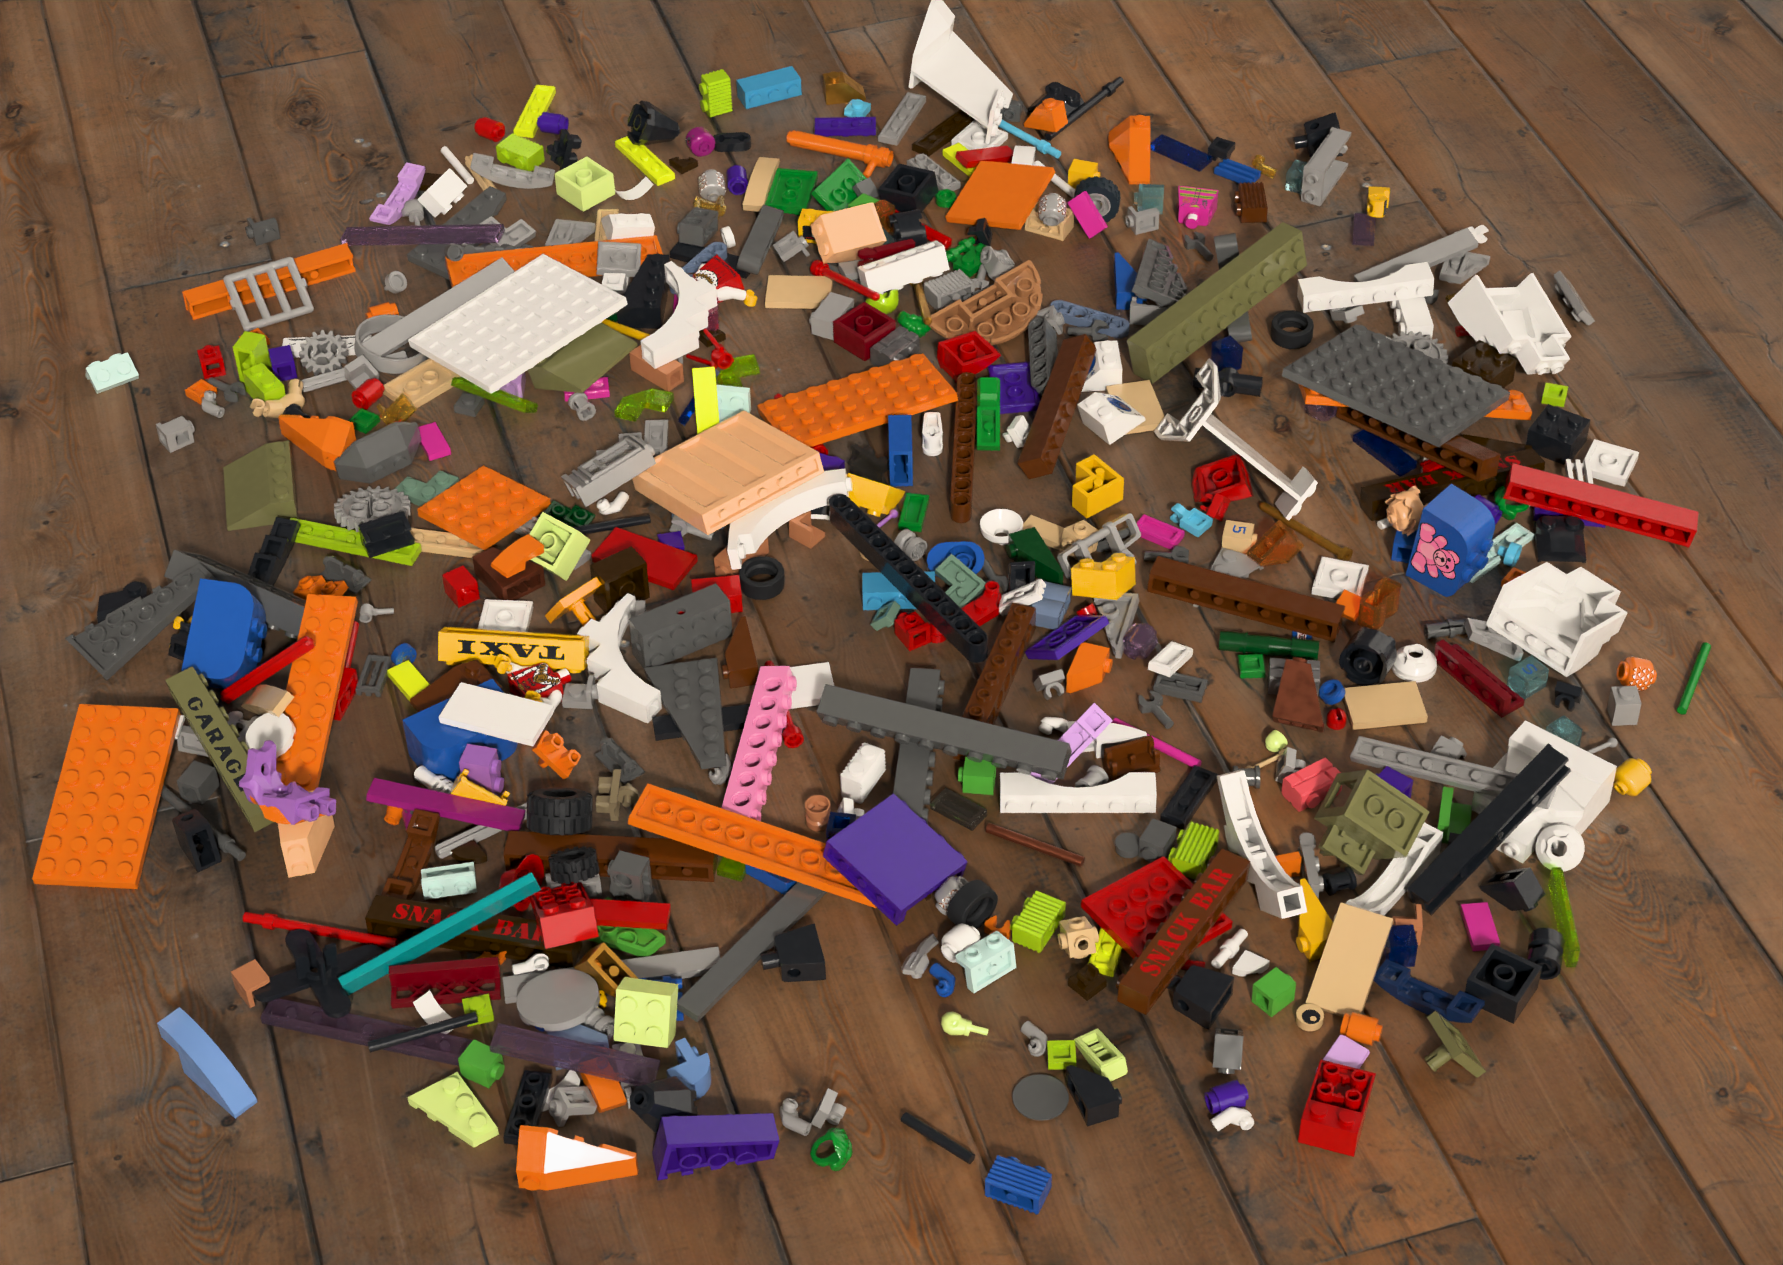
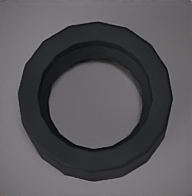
(1294, 319)
(762, 590)
(972, 904)

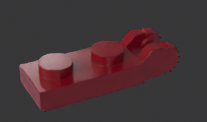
(884, 251)

